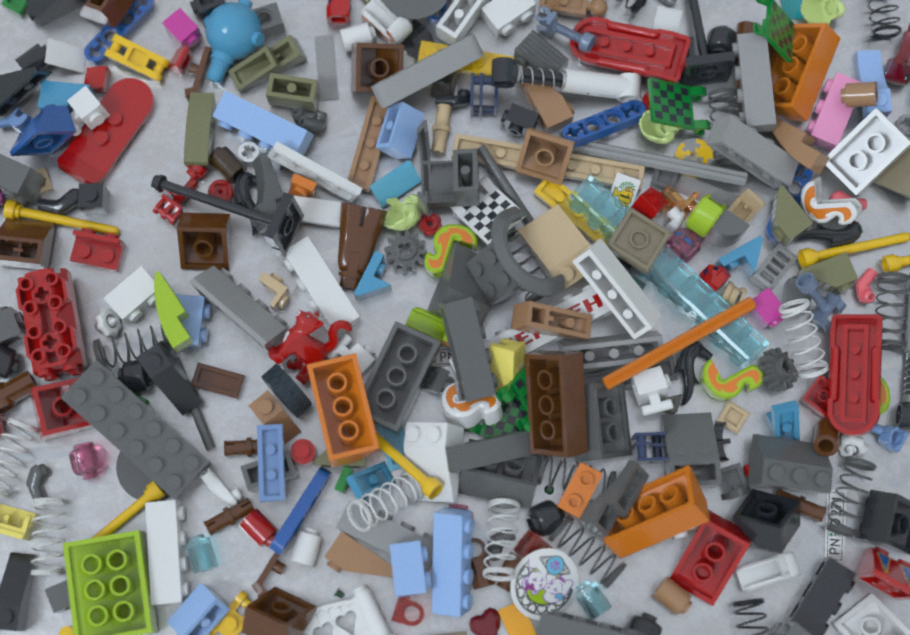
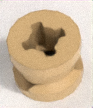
(731, 293)

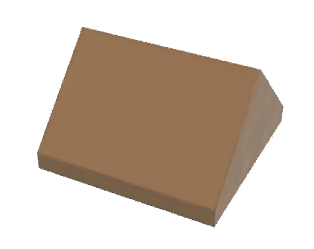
(545, 156)

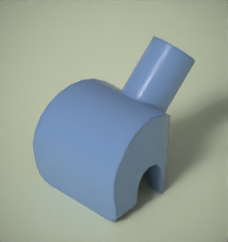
(16, 119)
(891, 437)

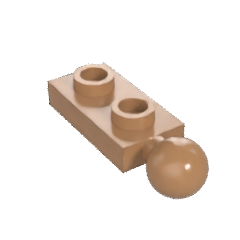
(576, 8)

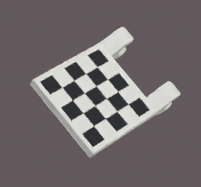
(480, 217)

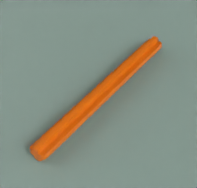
(678, 343)

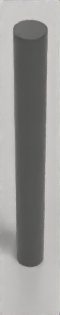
(503, 182)
(200, 421)

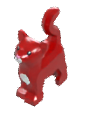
(304, 346)

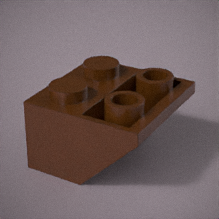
(106, 11)
(26, 243)

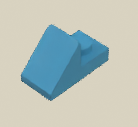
(747, 254)
(369, 283)
(784, 420)
(369, 479)

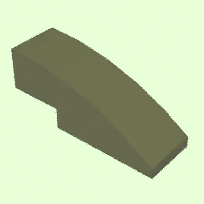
(267, 60)
(199, 128)

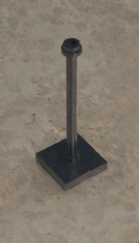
(706, 67)
(281, 226)

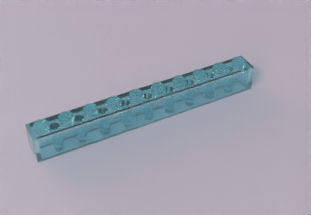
(671, 276)

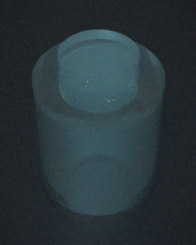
(201, 554)
(592, 599)

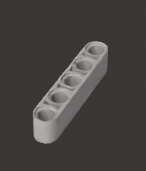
(427, 70)

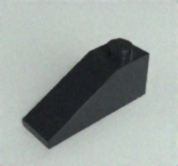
(18, 85)
(170, 377)
(16, 591)

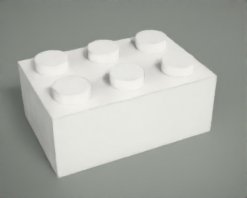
(867, 152)

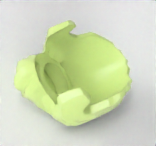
(822, 10)
(656, 132)
(402, 215)

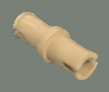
(441, 128)

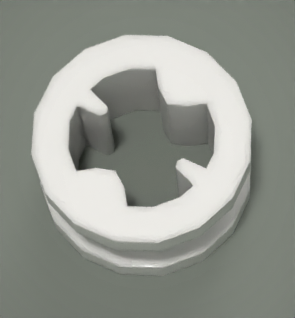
(242, 151)

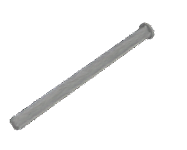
(663, 162)

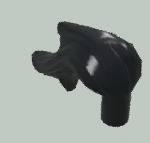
(242, 194)
(835, 237)
(686, 365)

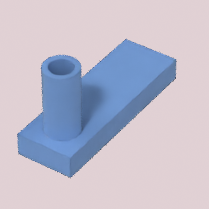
(271, 463)

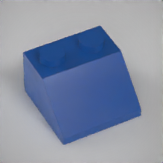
(45, 132)

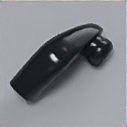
(62, 205)

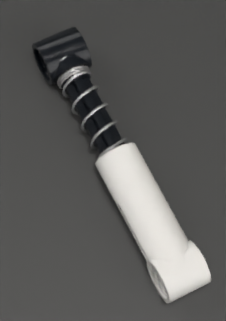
(623, 87)

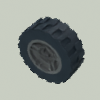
(286, 390)

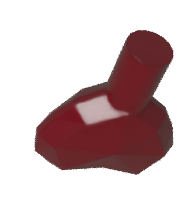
(487, 623)

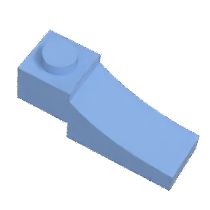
(870, 69)

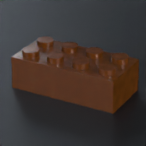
(556, 403)

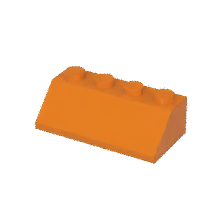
(800, 81)
(343, 409)
(660, 512)

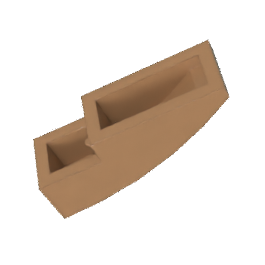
(799, 145)

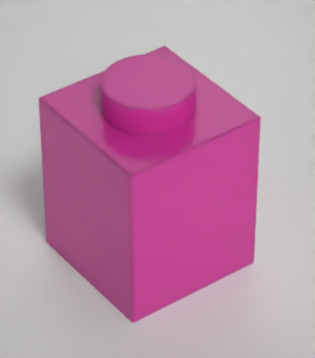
(182, 29)
(766, 309)

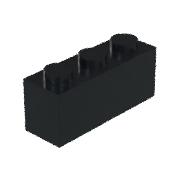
(822, 596)

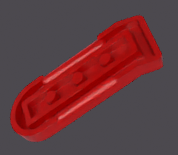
(633, 49)
(95, 151)
(855, 373)

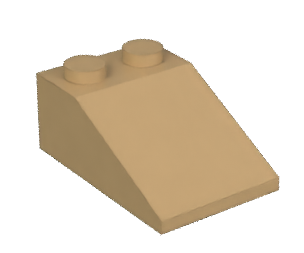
(555, 244)

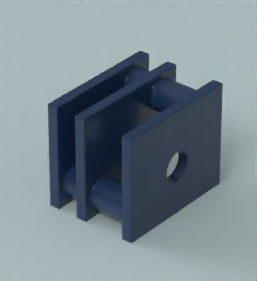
(482, 109)
(642, 446)

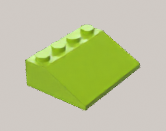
(110, 585)

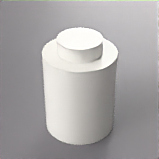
(357, 34)
(306, 547)

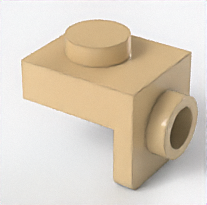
(746, 205)
(274, 284)

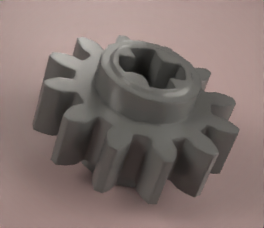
(407, 259)
(778, 369)

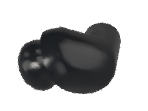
(454, 100)

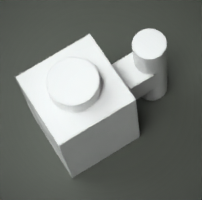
(86, 109)
(364, 354)
(649, 388)

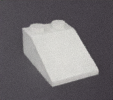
(426, 449)
(870, 618)

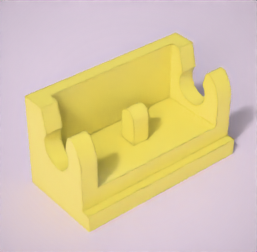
(507, 360)
(16, 522)

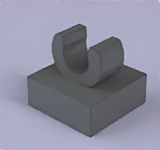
(436, 380)

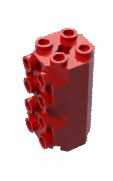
(51, 324)

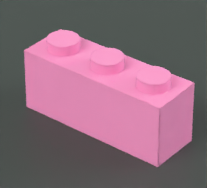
(831, 114)

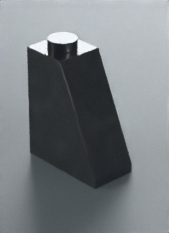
(49, 10)

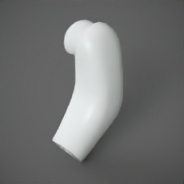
(676, 219)
(219, 489)

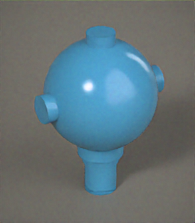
(233, 34)

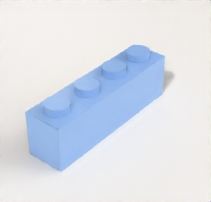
(260, 124)
(452, 562)

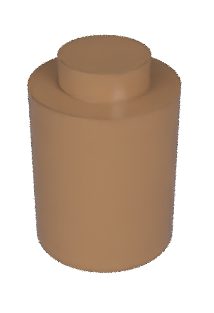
(860, 94)
(672, 596)

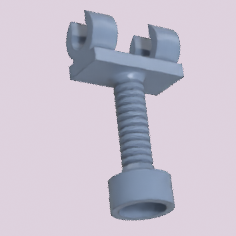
(551, 20)
(808, 285)

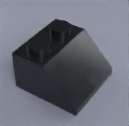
(768, 519)
(887, 521)

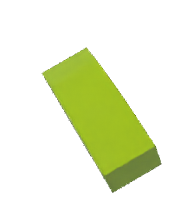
(171, 314)

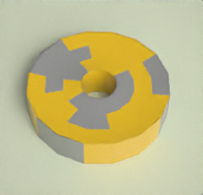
(695, 147)

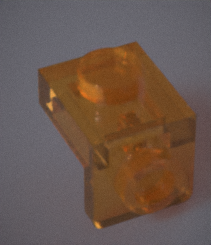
(677, 200)

